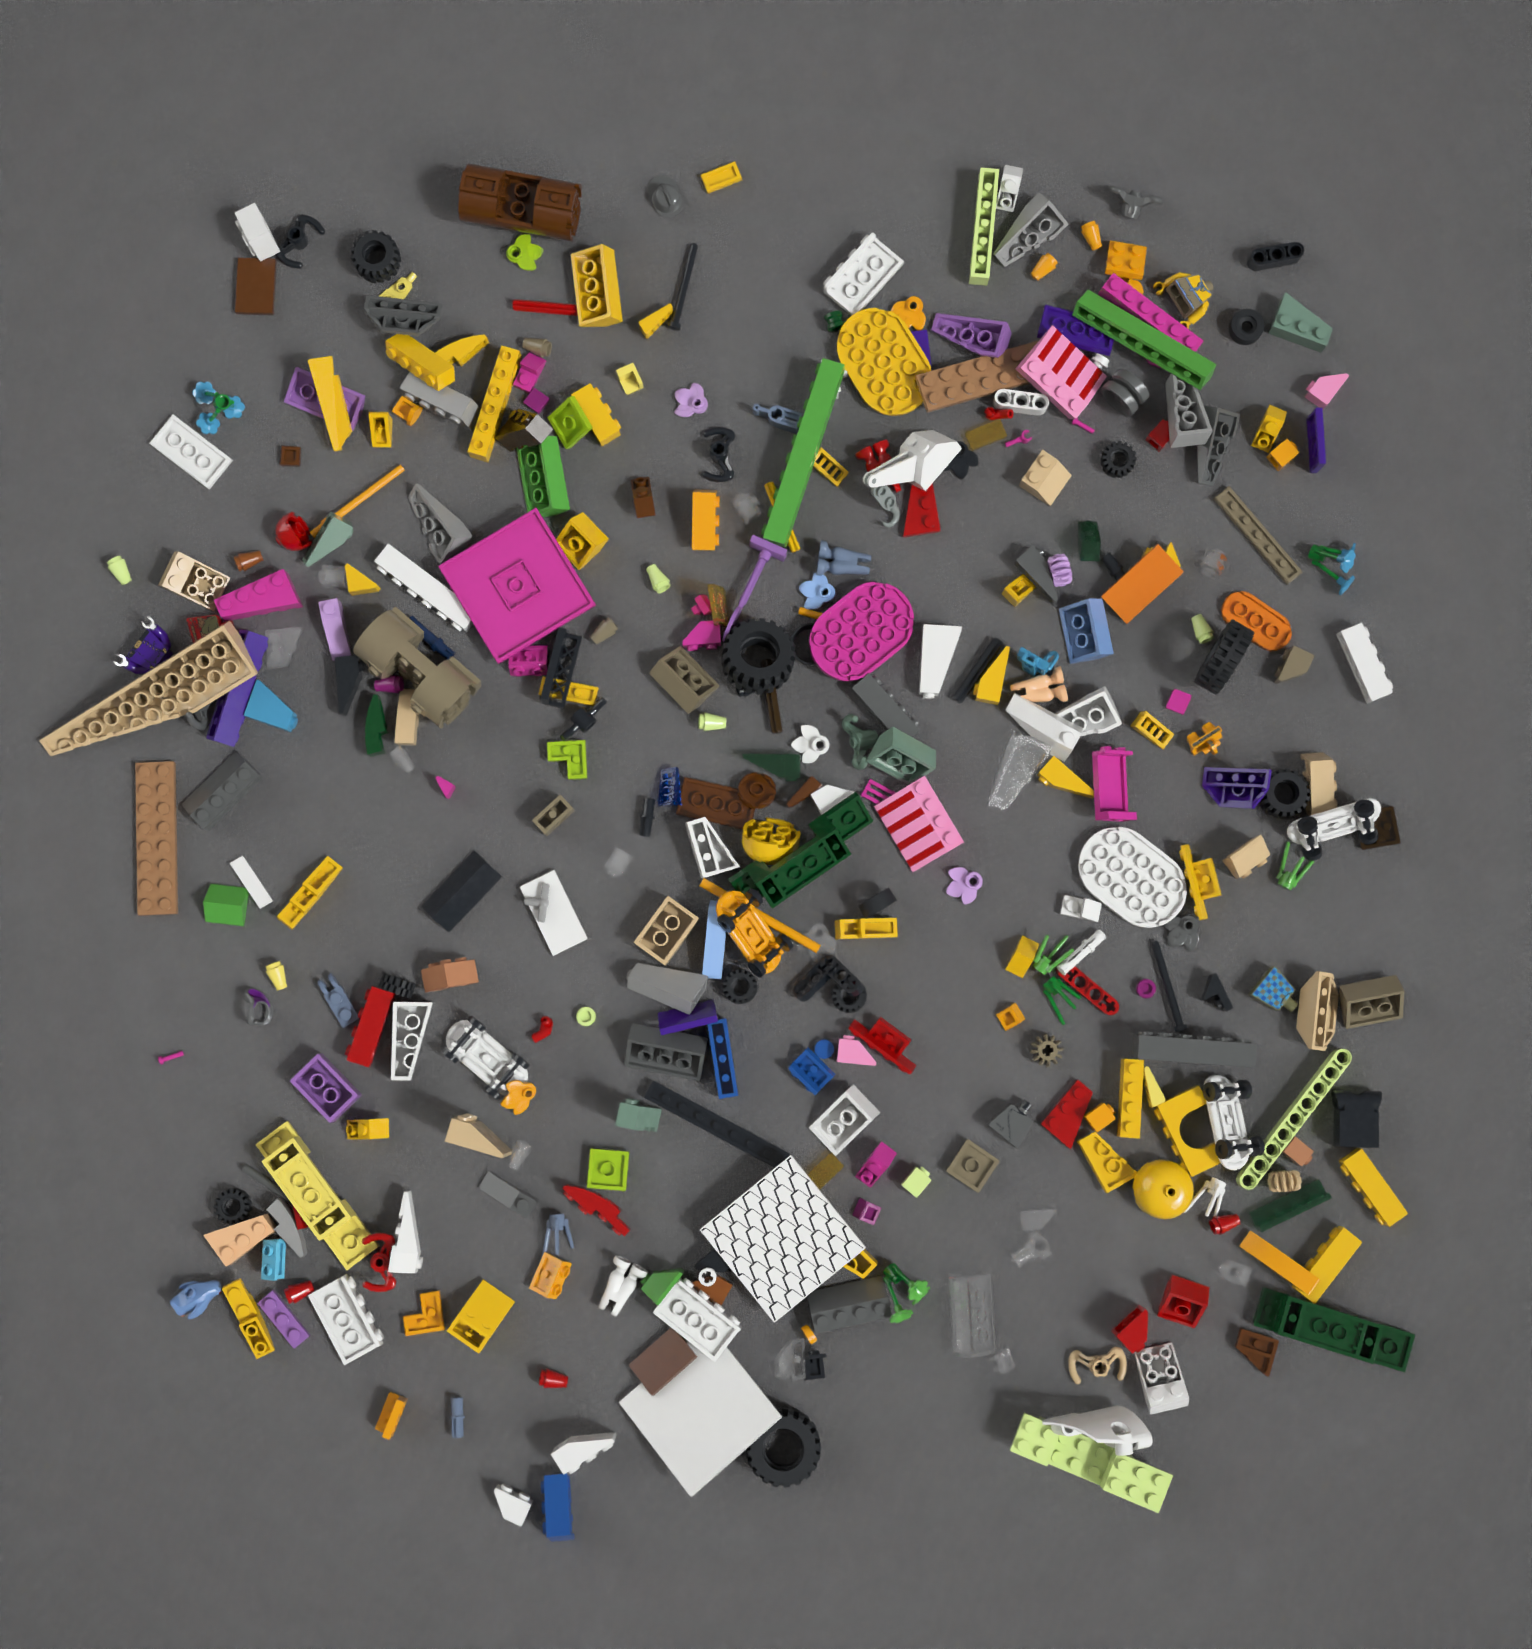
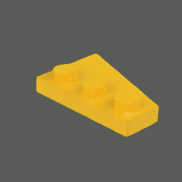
(1105, 1162)

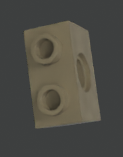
(553, 815)

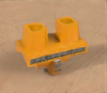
(1207, 742)

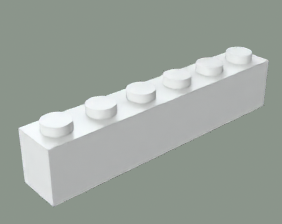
(424, 585)

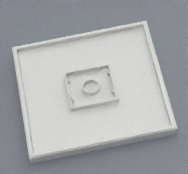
(702, 1417)

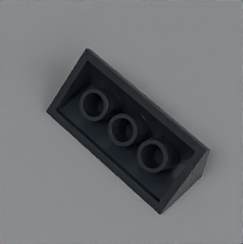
(461, 891)

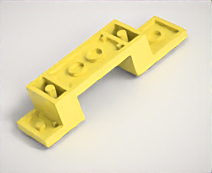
(313, 1197)

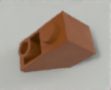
(717, 1291)

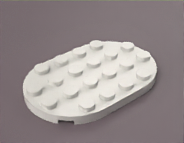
(1132, 877)

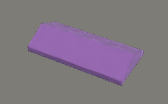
(304, 396)

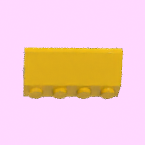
(596, 287)

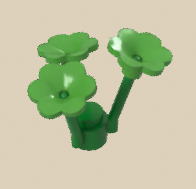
(916, 1291)

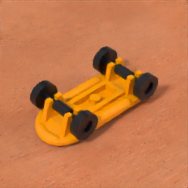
(750, 932)

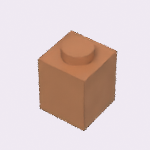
(1298, 1152)

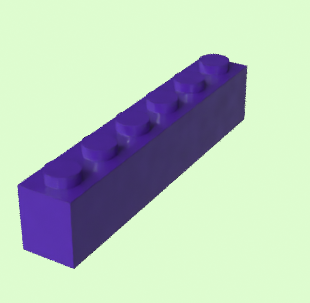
(232, 705)

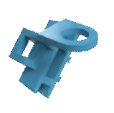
(1032, 663)

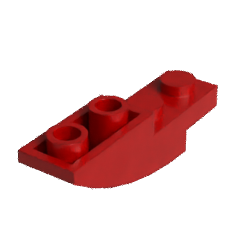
(591, 1201)

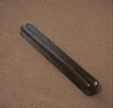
(772, 705)

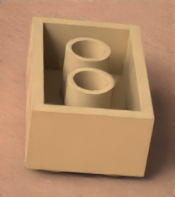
(666, 930)

